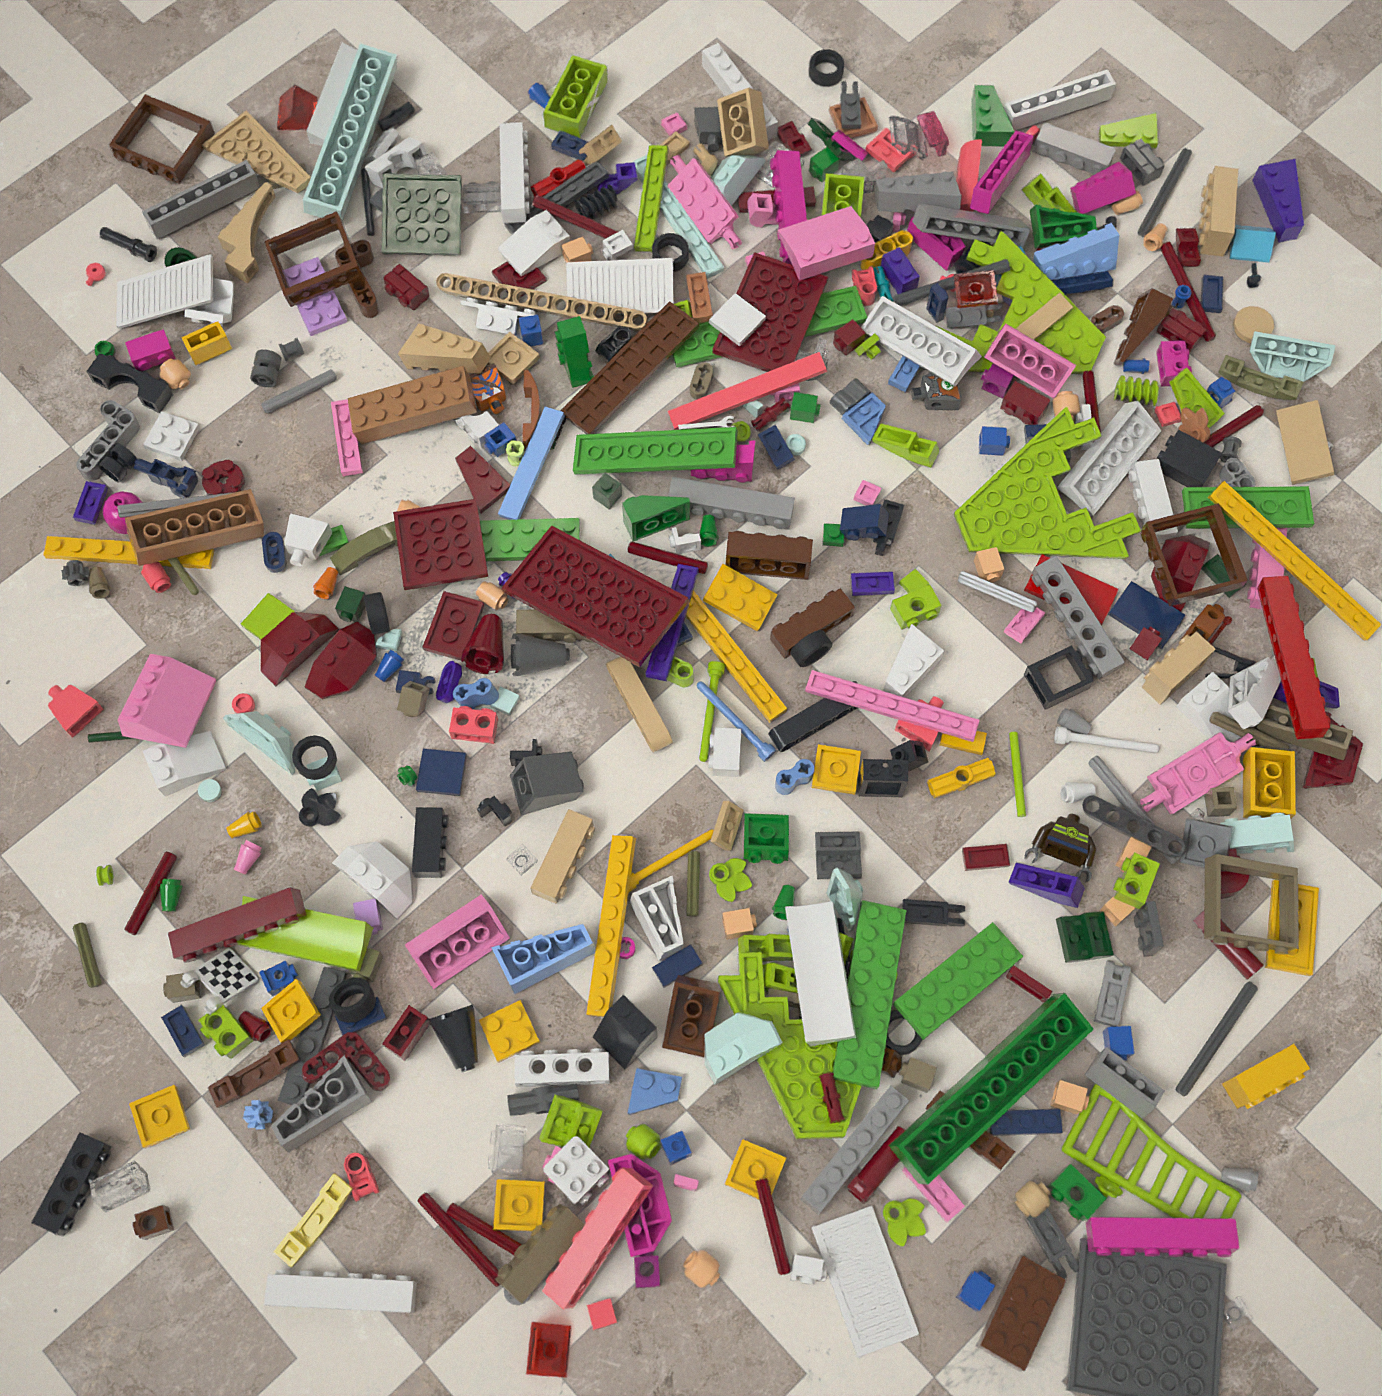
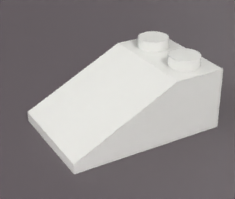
(534, 243)
(1203, 700)
(180, 767)

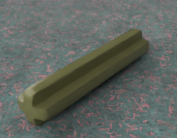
(693, 884)
(87, 955)

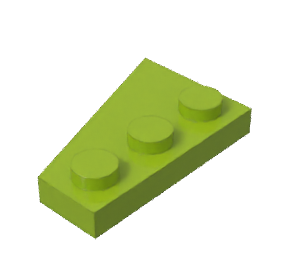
(1130, 130)
(1192, 395)

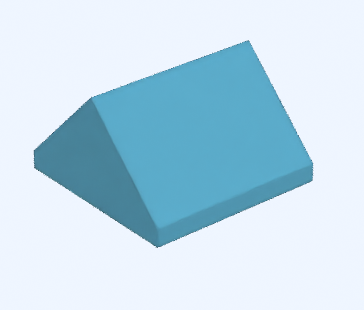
(1252, 243)

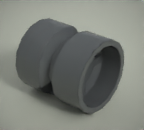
(265, 368)

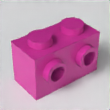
(150, 350)
(1171, 359)

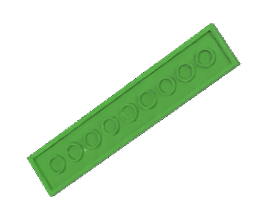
(832, 313)

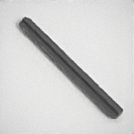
(1164, 192)
(947, 284)
(1216, 1038)

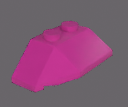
(653, 1215)

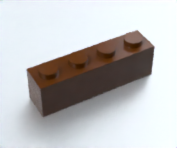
(819, 615)

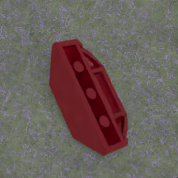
(1184, 560)
(293, 643)
(342, 661)

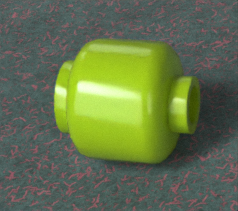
(643, 1142)

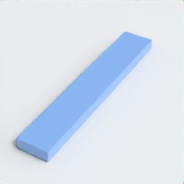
(531, 464)

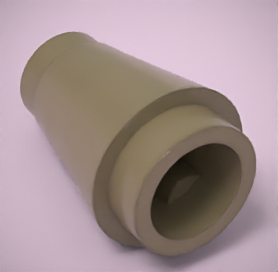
(98, 583)

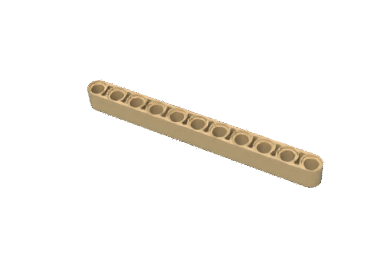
(534, 296)

